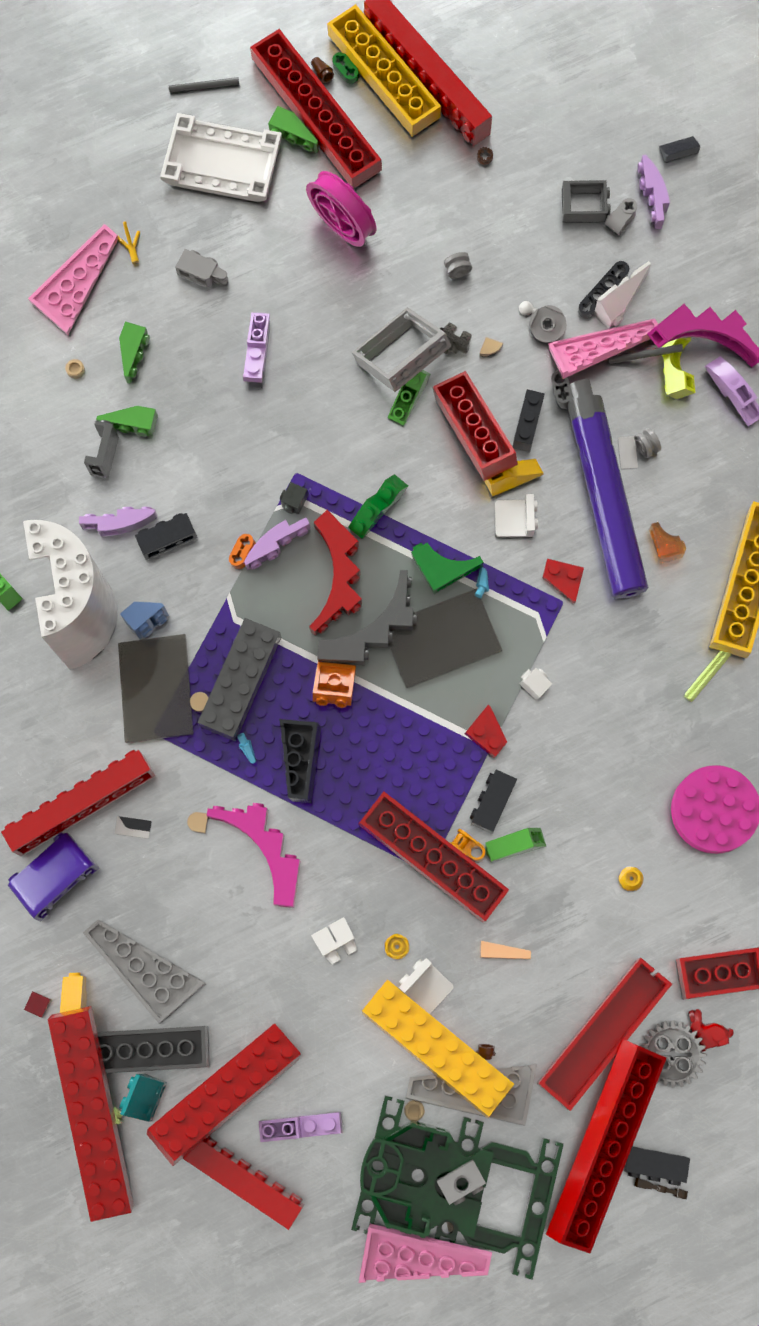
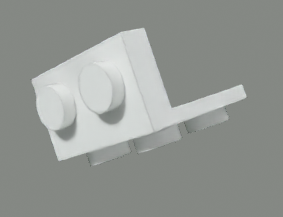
(516, 517)
(426, 985)

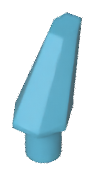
(482, 583)
(246, 746)

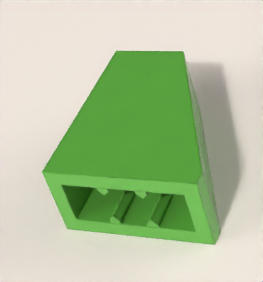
(515, 844)

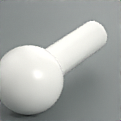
(526, 308)

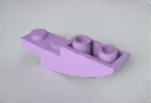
(655, 188)
(257, 347)
(736, 388)
(127, 520)
(268, 545)
(300, 1127)

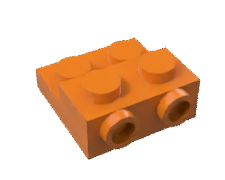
(334, 684)

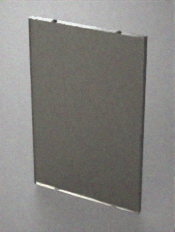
(444, 639)
(155, 688)

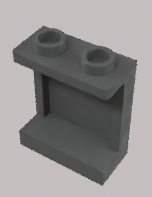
(102, 464)

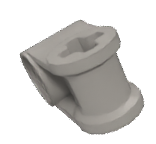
(622, 216)

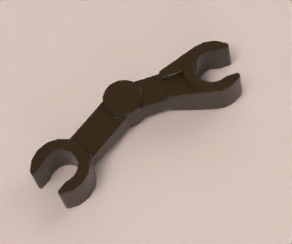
(641, 1183)

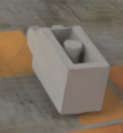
(200, 269)

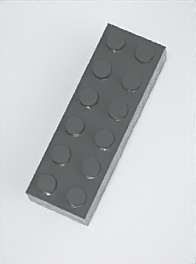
(239, 679)
(154, 1049)

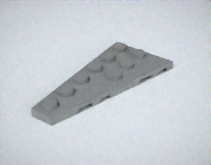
(150, 977)
(512, 1109)

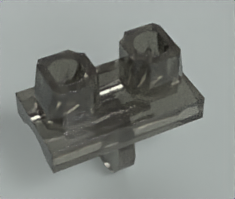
(457, 343)

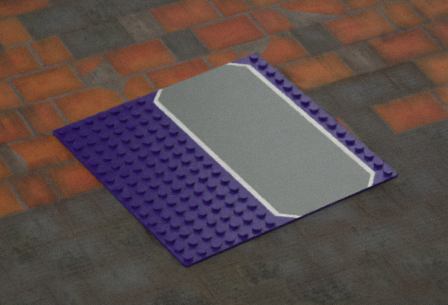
(390, 735)

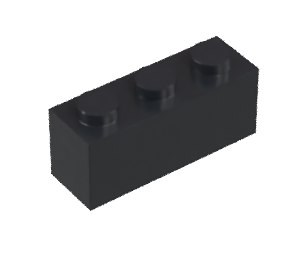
(528, 420)
(165, 536)
(493, 801)
(657, 1165)

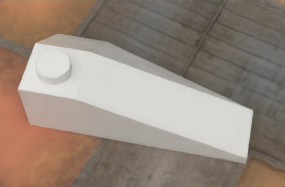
(616, 300)

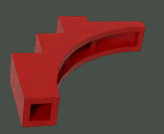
(342, 596)

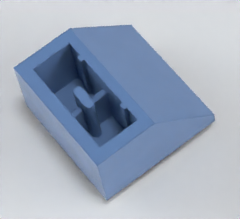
(144, 617)

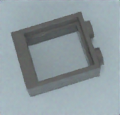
(585, 186)

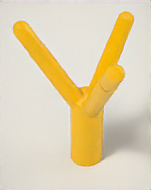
(131, 247)

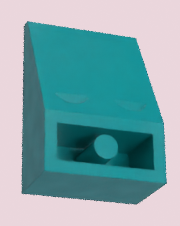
(142, 1097)

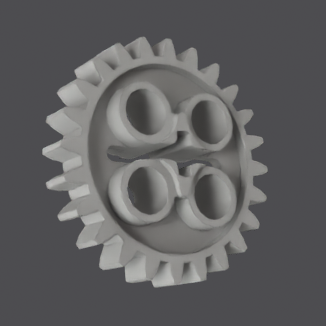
(673, 1035)

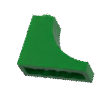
(440, 571)

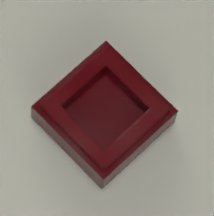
(37, 1004)

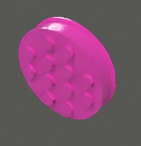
(341, 208)
(715, 809)

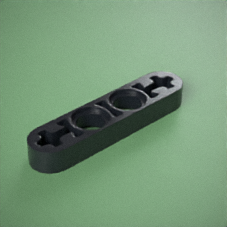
(602, 288)

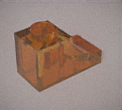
(666, 545)

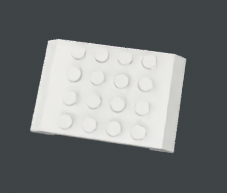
(220, 159)

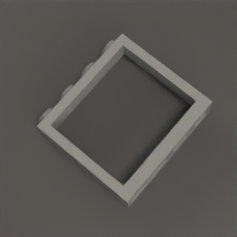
(411, 365)

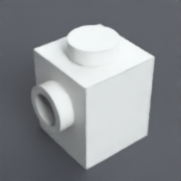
(535, 682)

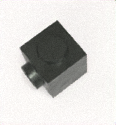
(293, 498)

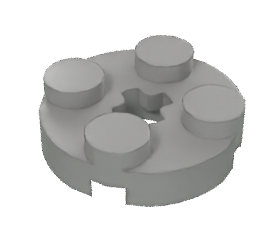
(544, 314)

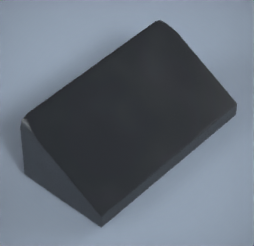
(679, 148)

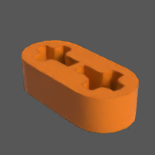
(240, 550)

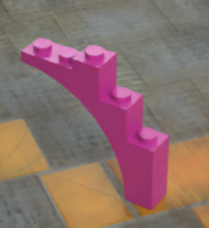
(709, 326)
(283, 869)

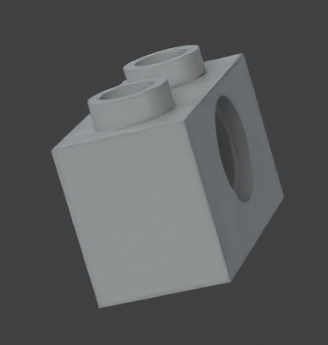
(448, 1182)

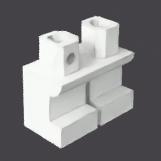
(327, 944)

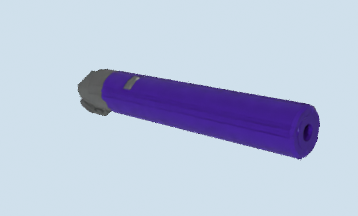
(604, 486)

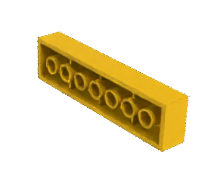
(384, 70)
(739, 610)
(437, 1048)

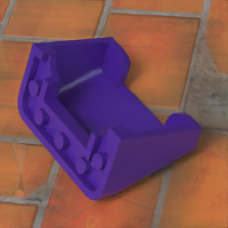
(51, 875)

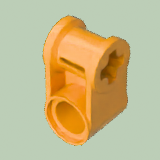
(468, 845)

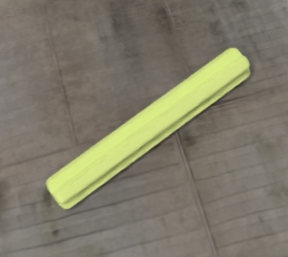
(707, 675)

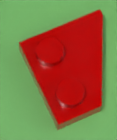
(563, 577)
(487, 732)

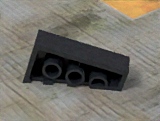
(300, 757)

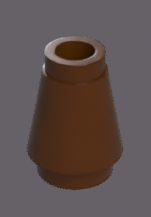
(322, 70)

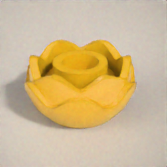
(631, 885)
(401, 941)

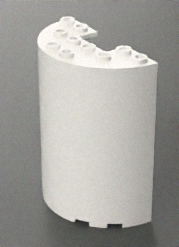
(83, 609)

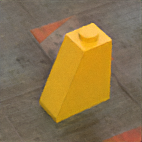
(73, 992)

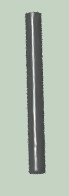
(203, 84)
(646, 353)

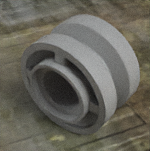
(458, 265)
(647, 443)

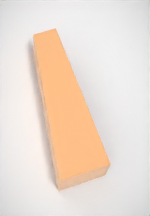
(493, 950)

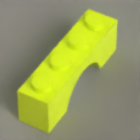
(677, 382)

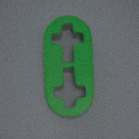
(342, 70)

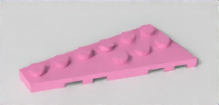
(68, 288)
(589, 349)
(410, 1257)

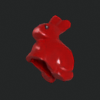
(713, 1034)

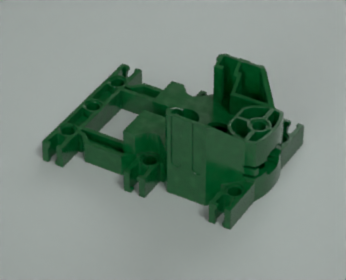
(421, 1205)

